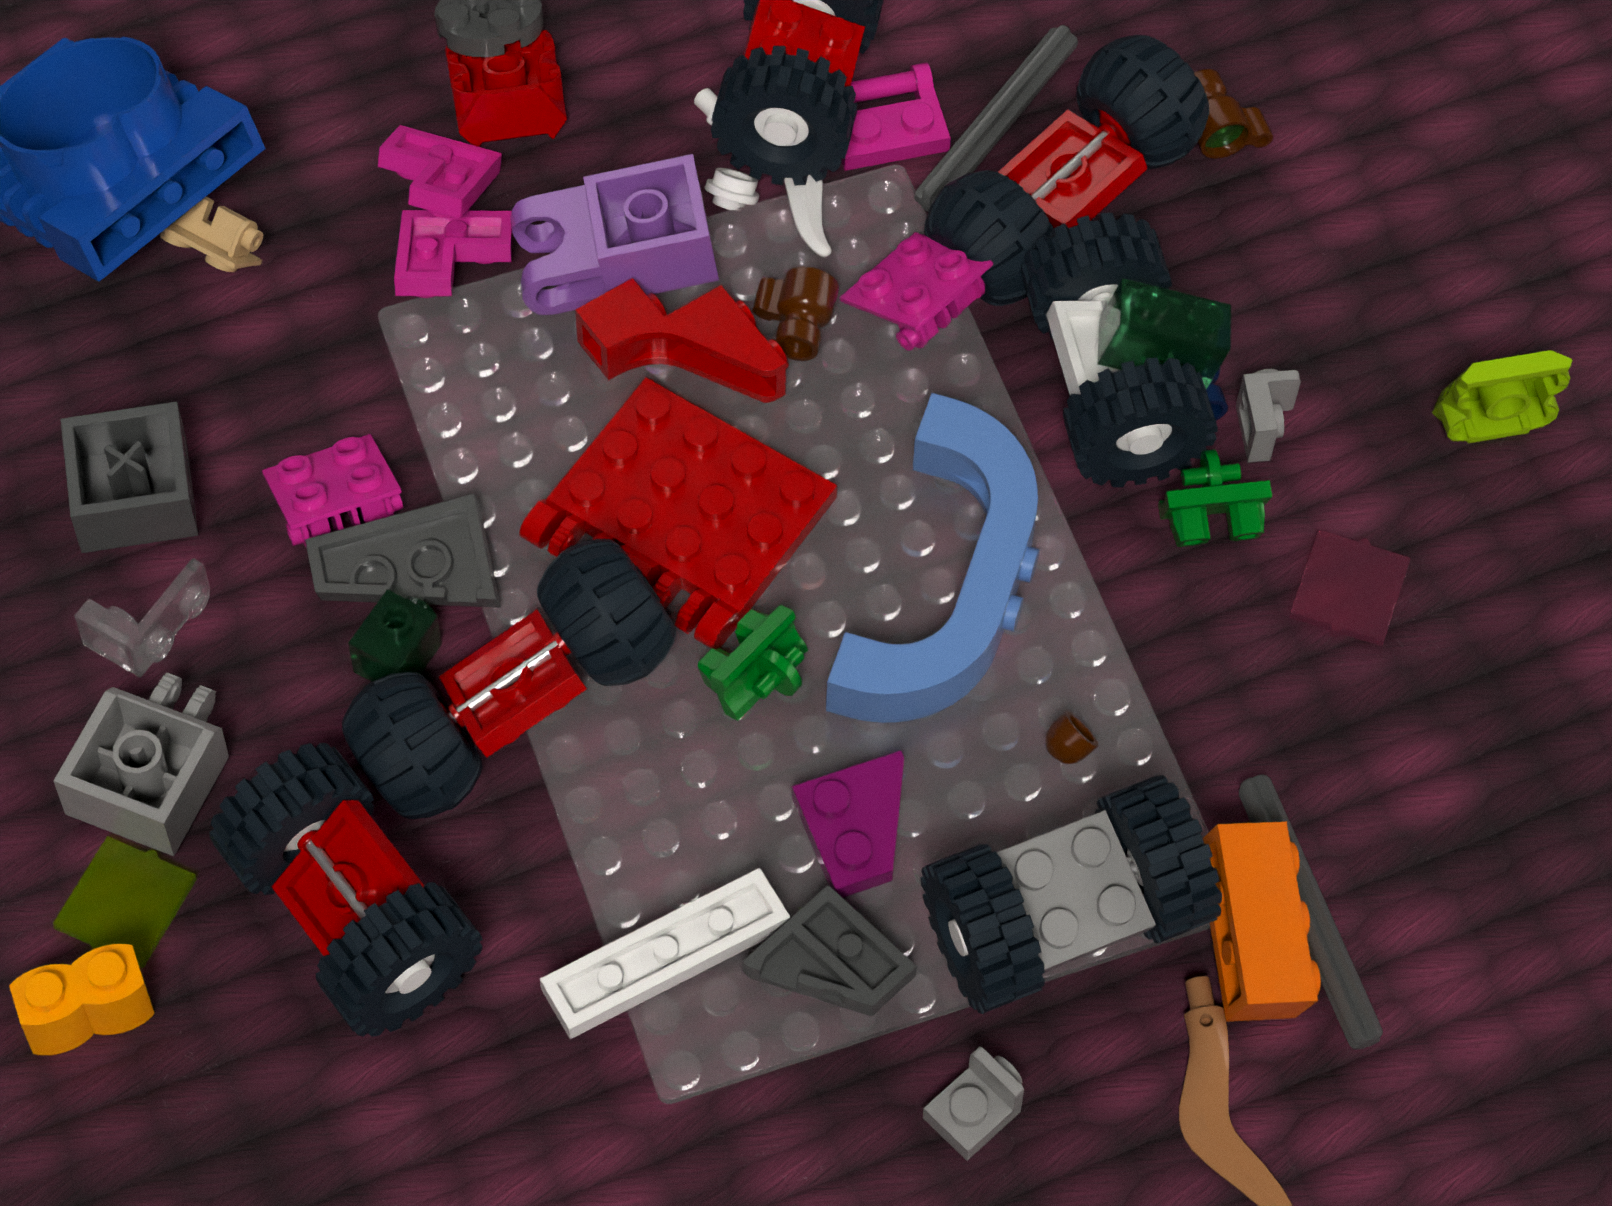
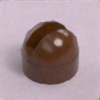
(1069, 739)

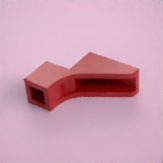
(703, 337)

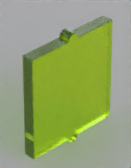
(125, 899)

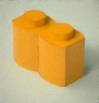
(70, 1003)

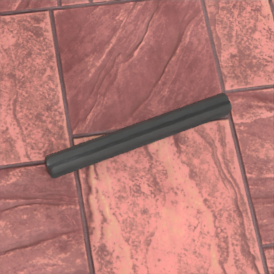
(999, 113)
(1324, 940)

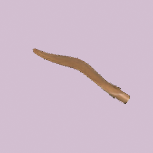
(1205, 1102)

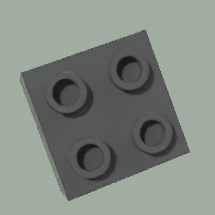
(128, 477)

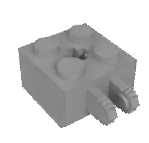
(144, 765)

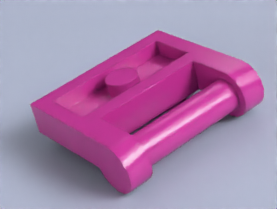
(900, 128)

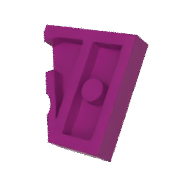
(854, 822)

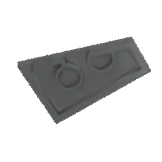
(420, 553)

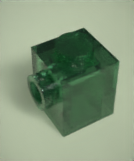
(395, 638)

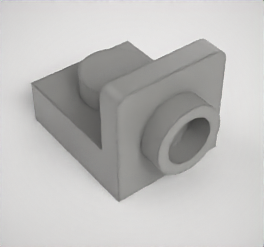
(1261, 408)
(976, 1103)

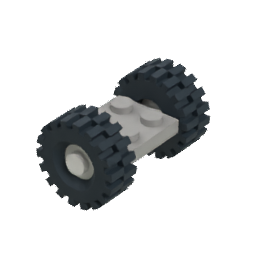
(1071, 892)

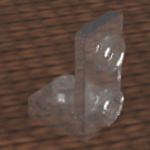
(135, 645)

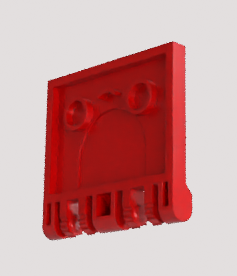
(686, 507)

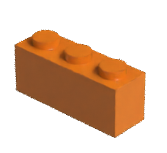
(1262, 924)

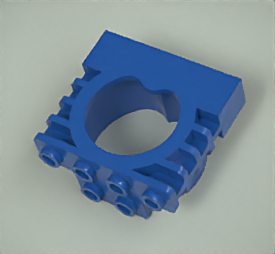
(111, 149)

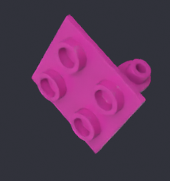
(919, 288)
(333, 483)

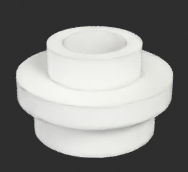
(732, 189)

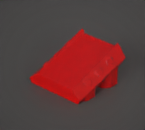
(508, 92)

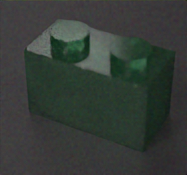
(1164, 324)

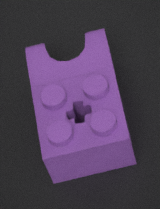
(614, 228)

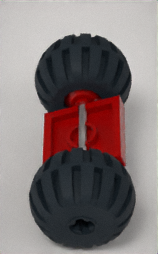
(1137, 115)
(418, 744)

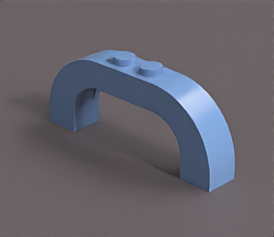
(924, 677)

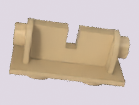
(224, 240)

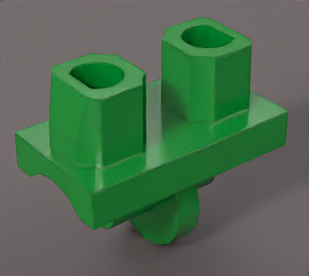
(1189, 507)
(759, 665)

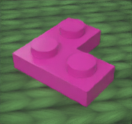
(444, 170)
(433, 244)

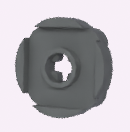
(485, 26)

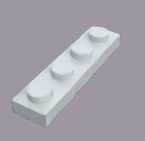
(664, 953)

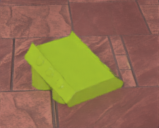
(1503, 396)

